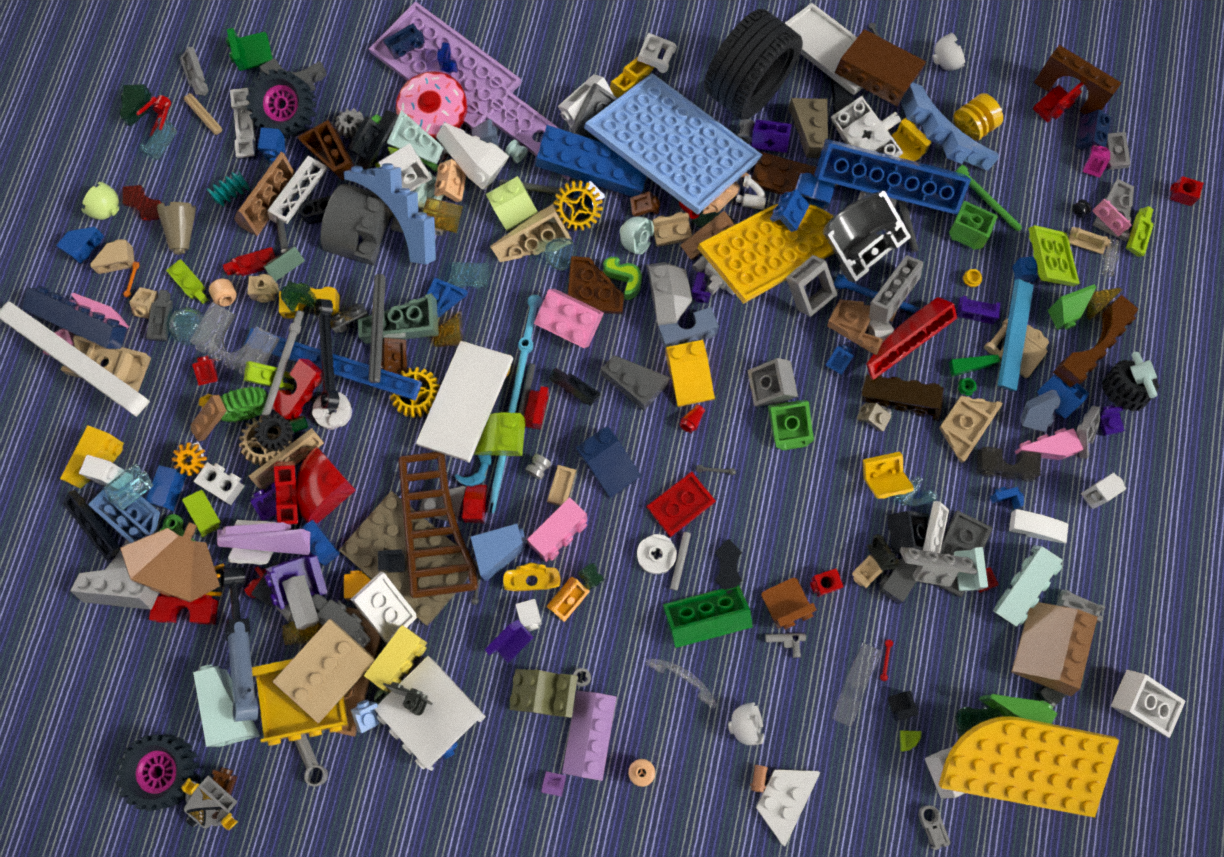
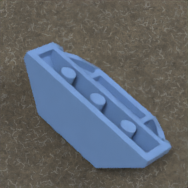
(133, 522)

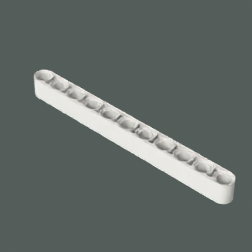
(73, 359)

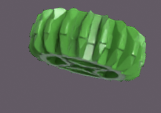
(243, 404)

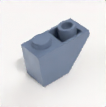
(486, 132)
(1039, 411)

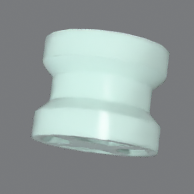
(516, 151)

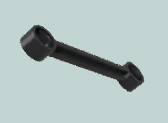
(329, 397)

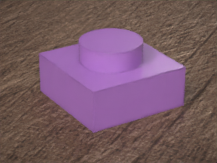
(553, 783)

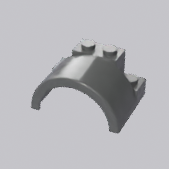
(354, 213)
(855, 236)

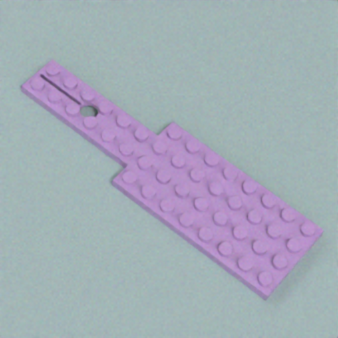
(483, 79)

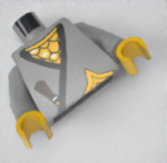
(208, 804)

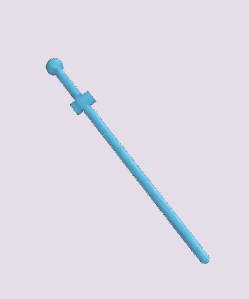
(534, 302)

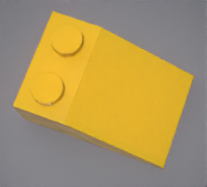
(690, 373)
(92, 443)

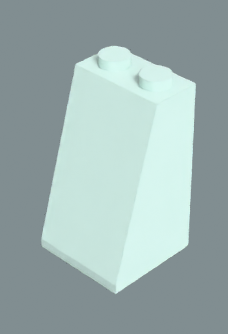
(216, 706)

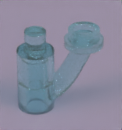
(907, 499)

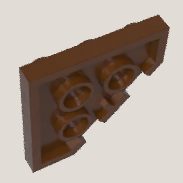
(593, 286)

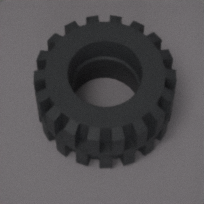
(1122, 388)

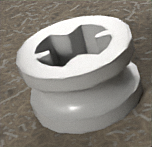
(588, 675)

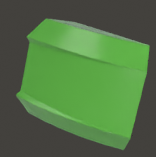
(972, 226)
(791, 424)

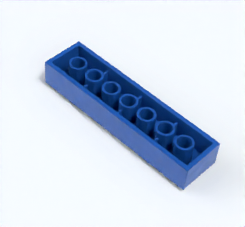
(894, 175)

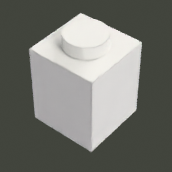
(529, 614)

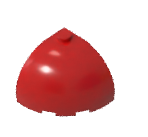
(320, 487)

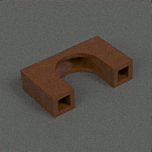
(1065, 63)

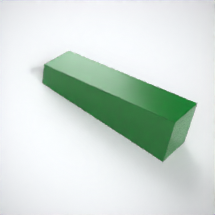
(971, 364)

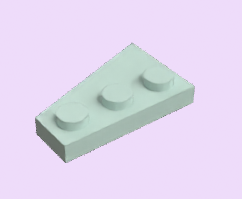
(408, 131)

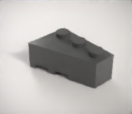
(634, 381)

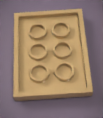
(324, 670)

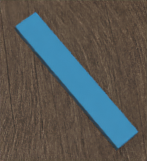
(1015, 335)

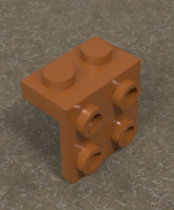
(787, 603)

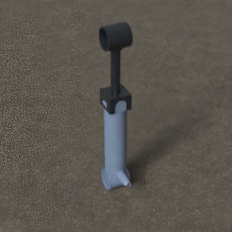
(237, 634)

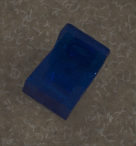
(445, 63)

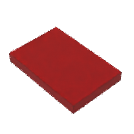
(681, 504)

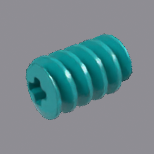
(229, 188)

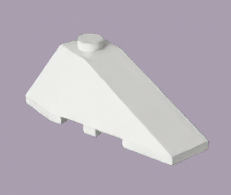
(475, 157)

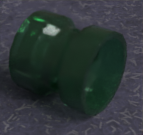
(591, 576)

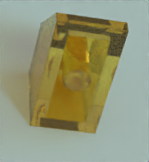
(296, 636)

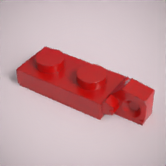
(250, 262)

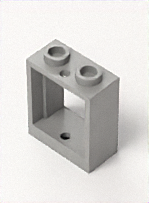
(797, 280)

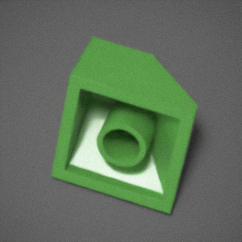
(1070, 307)

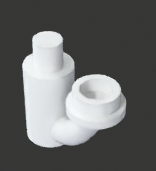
(749, 200)

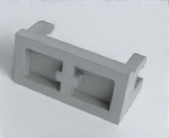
(1071, 600)

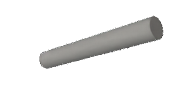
(680, 561)

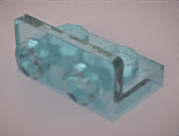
(469, 274)

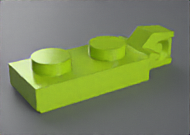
(1140, 232)
(187, 281)

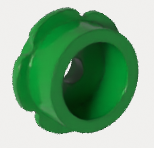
(970, 383)

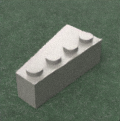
(113, 588)

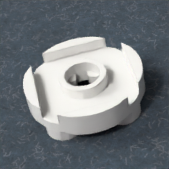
(336, 419)
(650, 545)

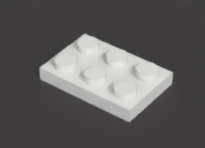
(384, 606)

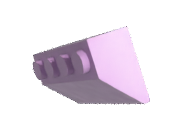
(589, 735)

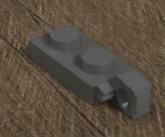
(159, 317)

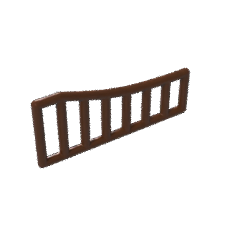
(453, 529)

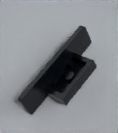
(371, 138)

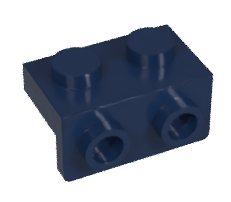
(404, 41)
(1093, 129)

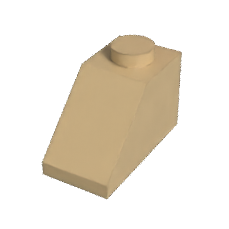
(114, 257)

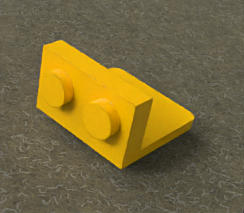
(911, 140)
(886, 475)

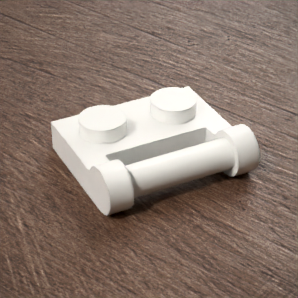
(651, 50)

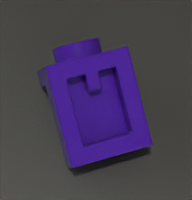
(698, 292)
(1111, 420)

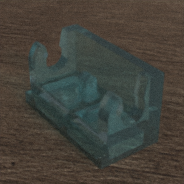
(159, 140)
(128, 486)

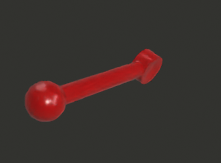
(888, 643)

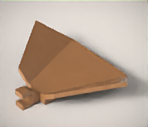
(171, 564)

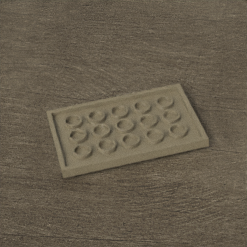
(386, 532)

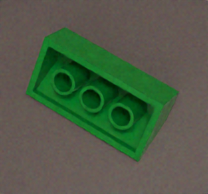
(707, 616)

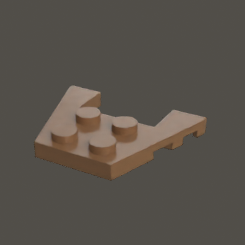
(852, 321)

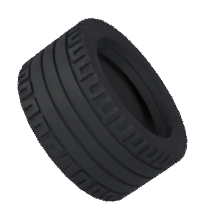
(752, 63)

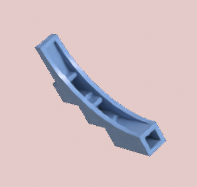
(939, 129)
(416, 225)

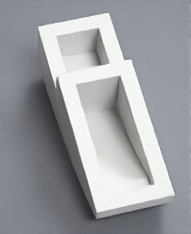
(1038, 526)

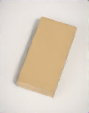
(561, 485)

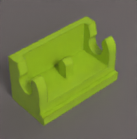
(201, 513)

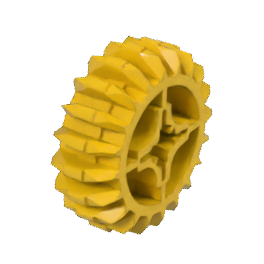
(584, 190)
(430, 395)

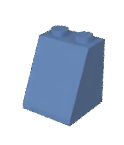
(497, 549)

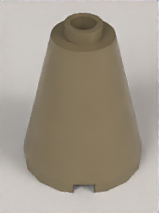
(177, 225)

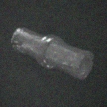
(1110, 258)

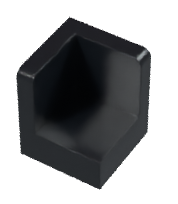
(391, 561)
(902, 705)

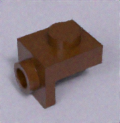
(225, 778)

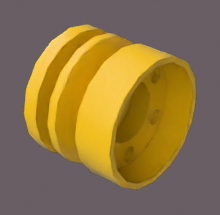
(978, 116)

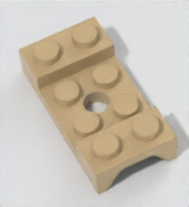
(123, 363)

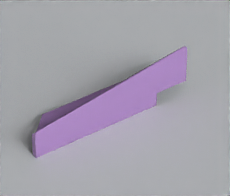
(265, 537)

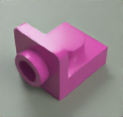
(1097, 161)

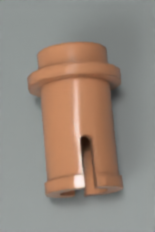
(759, 777)

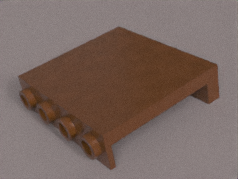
(880, 67)

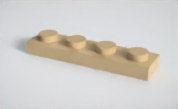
(294, 452)

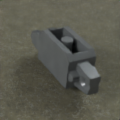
(338, 613)

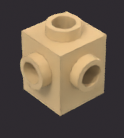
(262, 288)

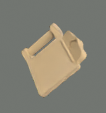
(1033, 349)

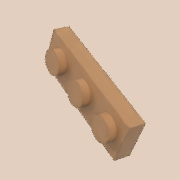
(711, 229)
(208, 418)

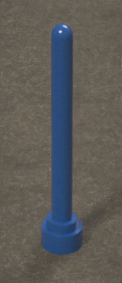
(842, 282)

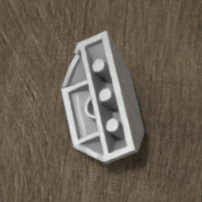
(669, 291)

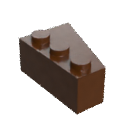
(328, 147)

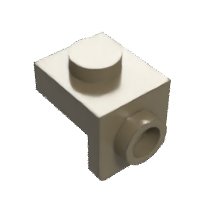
(874, 415)

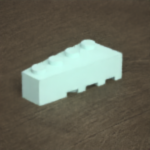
(1028, 585)

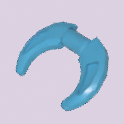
(479, 477)

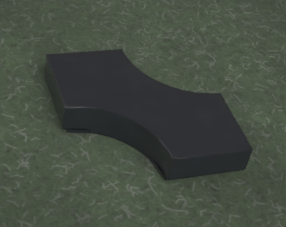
(728, 574)

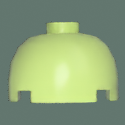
(101, 202)

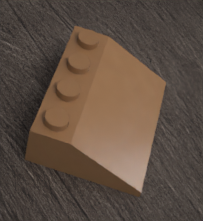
(254, 212)
(1055, 647)

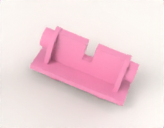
(1111, 217)

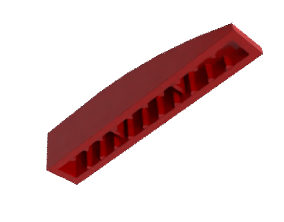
(911, 335)

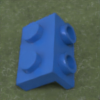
(790, 210)

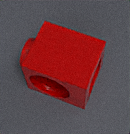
(1190, 195)
(834, 579)

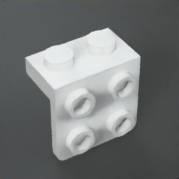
(246, 555)

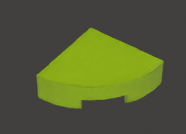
(909, 739)

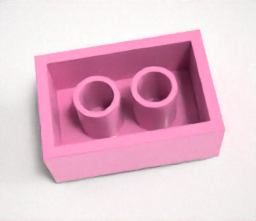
(568, 318)
(558, 530)

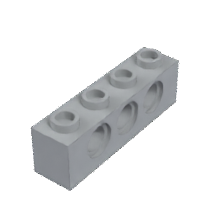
(896, 289)

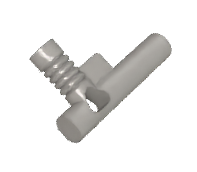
(788, 641)

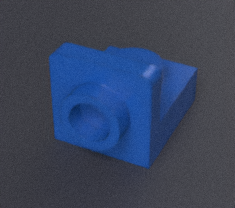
(840, 358)

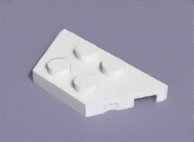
(785, 799)

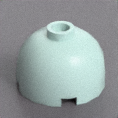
(636, 233)

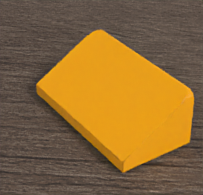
(568, 599)

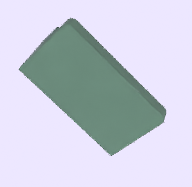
(284, 263)

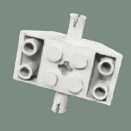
(860, 121)

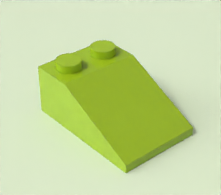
(502, 435)

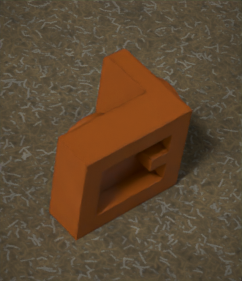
(644, 204)

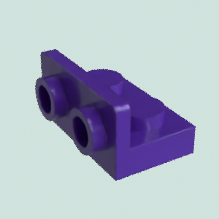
(265, 502)

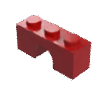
(308, 378)
(286, 492)
(201, 610)

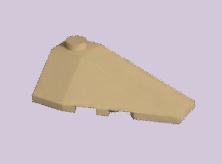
(531, 236)

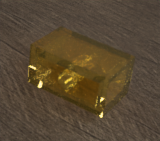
(445, 214)

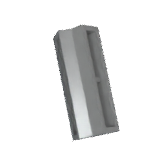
(300, 602)

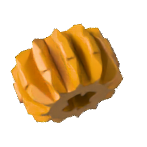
(182, 456)

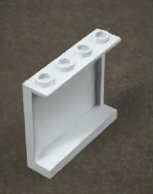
(440, 724)

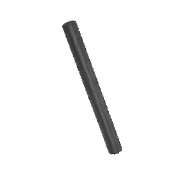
(377, 328)

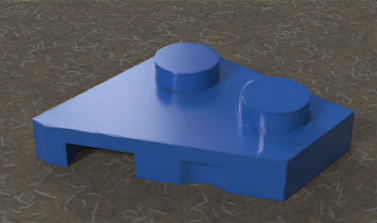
(446, 295)

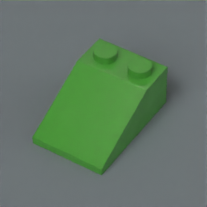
(1020, 707)

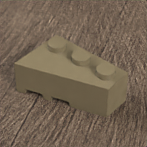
(811, 124)

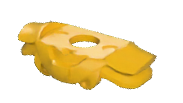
(516, 579)

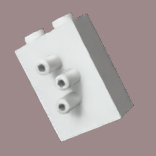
(572, 105)

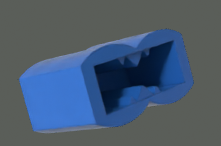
(814, 190)

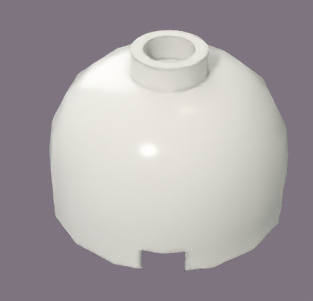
(948, 53)
(746, 724)

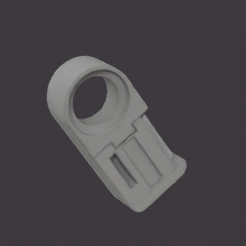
(935, 829)

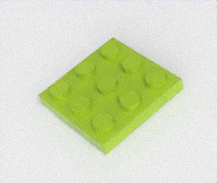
(1053, 256)

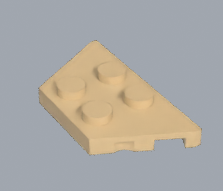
(967, 424)

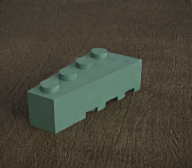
(406, 321)

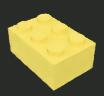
(396, 658)

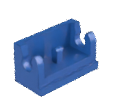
(166, 488)

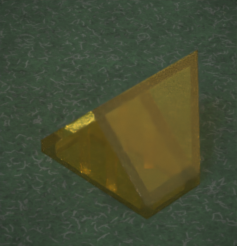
(450, 332)

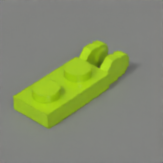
(264, 375)

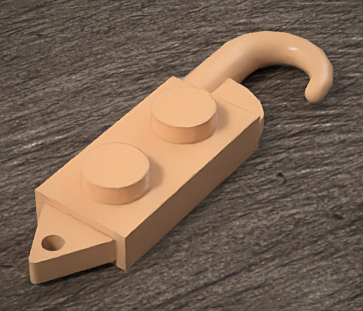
(724, 198)

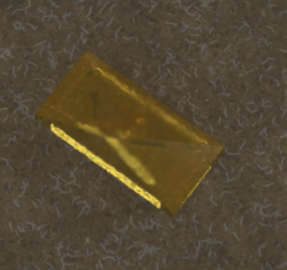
(1100, 300)

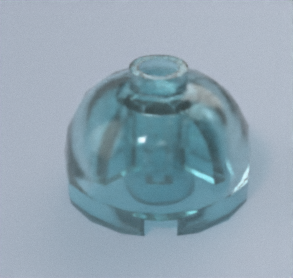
(184, 324)

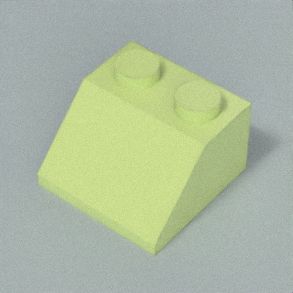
(512, 203)

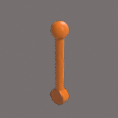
(127, 293)

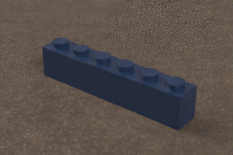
(74, 317)

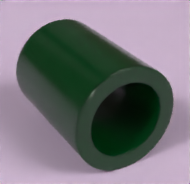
(299, 423)

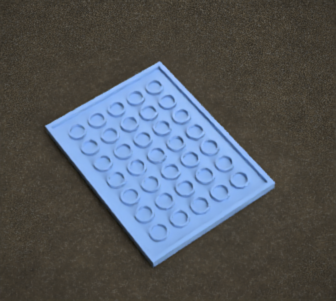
(673, 142)

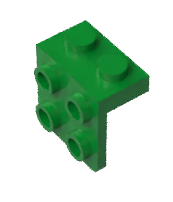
(248, 50)

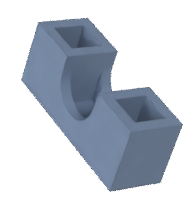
(704, 327)

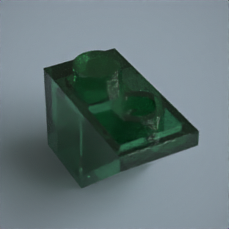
(133, 99)

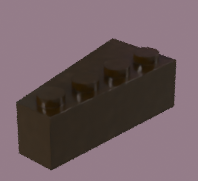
(904, 395)

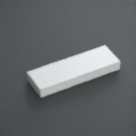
(936, 527)

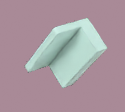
(971, 581)

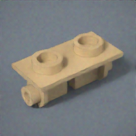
(1088, 240)

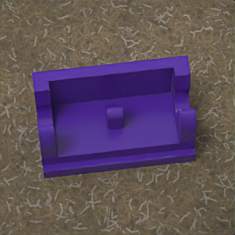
(978, 310)

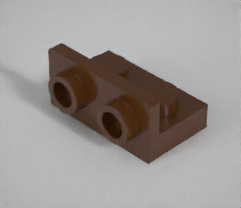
(394, 355)

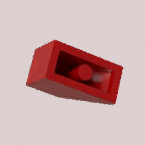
(474, 504)

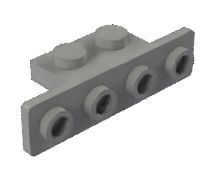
(937, 567)

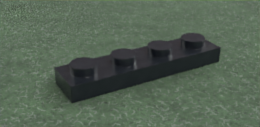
(91, 525)

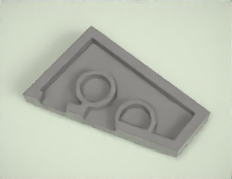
(1122, 199)

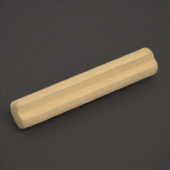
(203, 114)

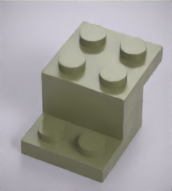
(543, 692)

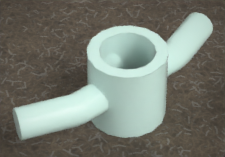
(1144, 373)

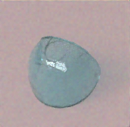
(559, 252)

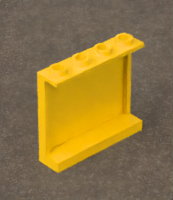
(284, 717)

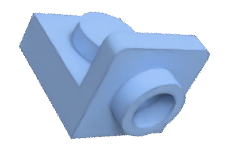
(365, 715)

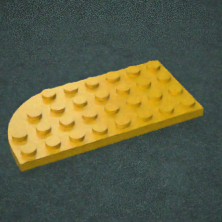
(764, 252)
(1031, 764)

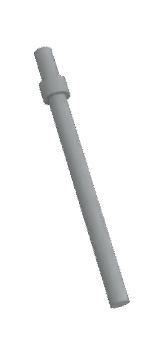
(294, 330)

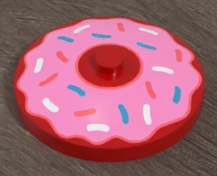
(433, 100)

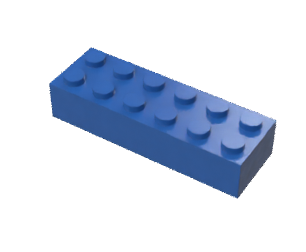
(588, 161)

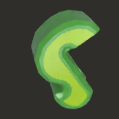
(625, 272)

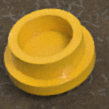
(972, 278)

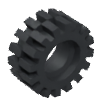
(266, 424)

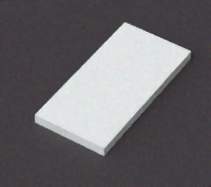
(823, 42)
(464, 401)

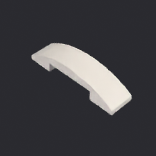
(244, 126)

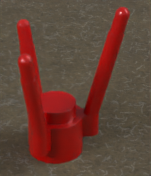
(161, 106)

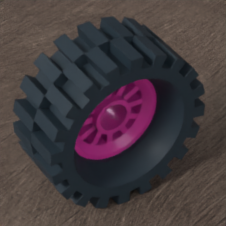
(273, 85)
(134, 768)

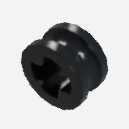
(1081, 208)

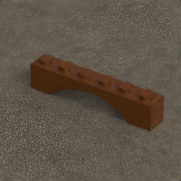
(1114, 319)

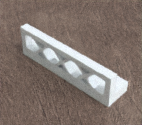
(295, 186)

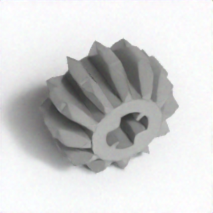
(348, 122)

